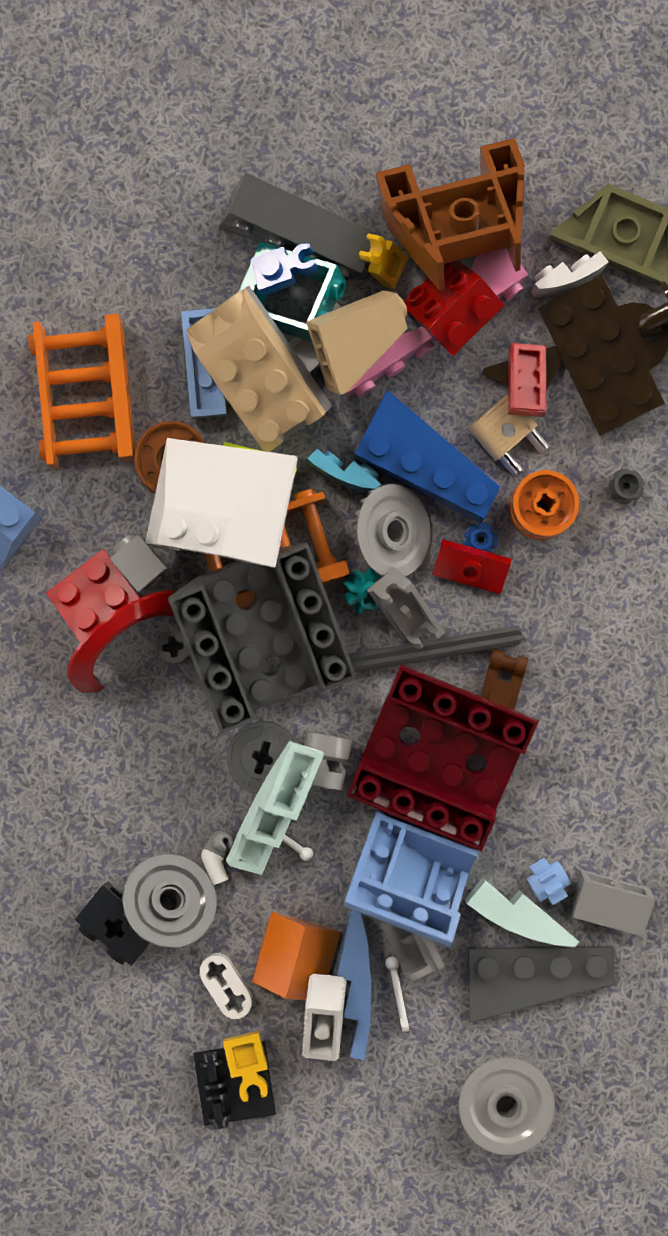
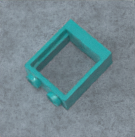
(330, 292)

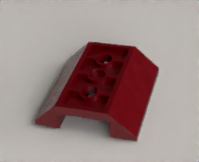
(430, 778)

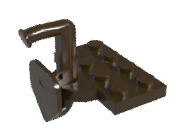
(606, 351)

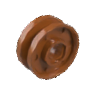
(151, 447)

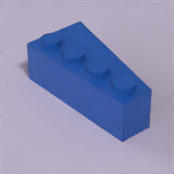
(424, 461)

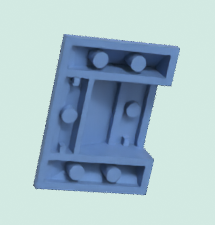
(411, 878)

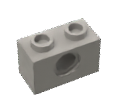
(140, 564)

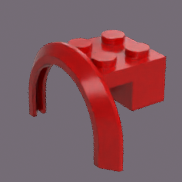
(97, 608)

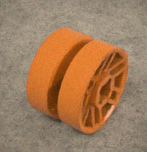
(551, 489)

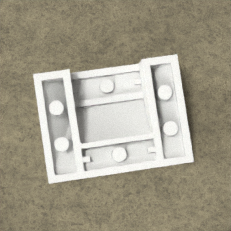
(221, 501)

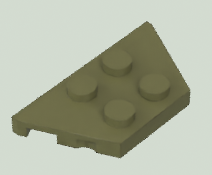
(624, 229)

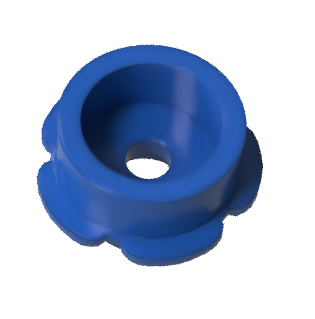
(481, 530)

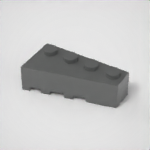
(282, 219)

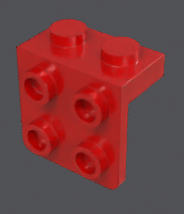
(457, 311)

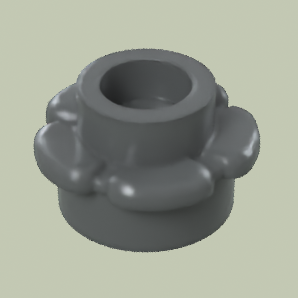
(635, 486)

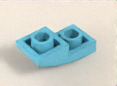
(355, 477)

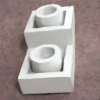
(561, 279)

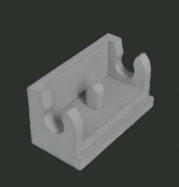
(404, 608)
(612, 903)
(415, 953)

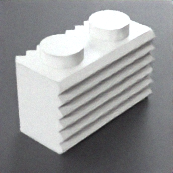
(323, 1017)

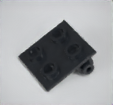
(220, 1092)

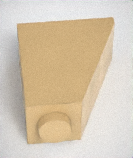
(356, 337)

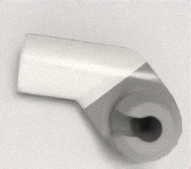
(214, 853)

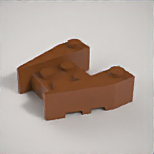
(459, 216)

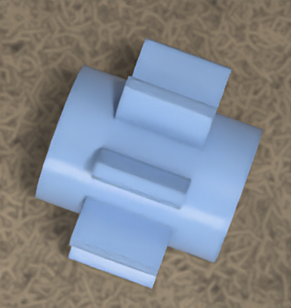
(548, 881)

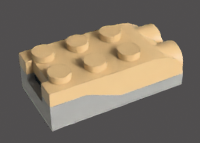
(257, 369)

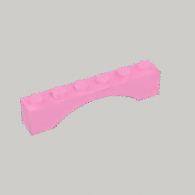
(499, 275)

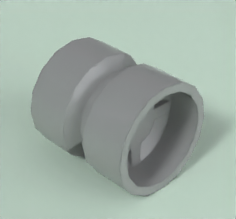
(336, 750)

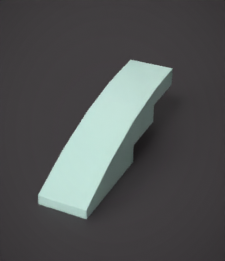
(274, 807)

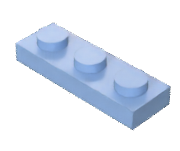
(204, 395)

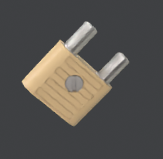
(501, 432)

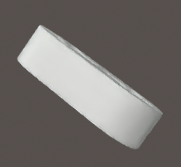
(219, 991)

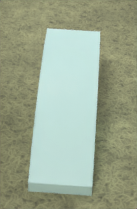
(518, 915)

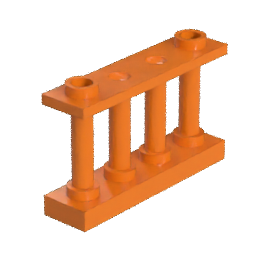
(113, 371)
(328, 566)

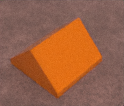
(292, 953)

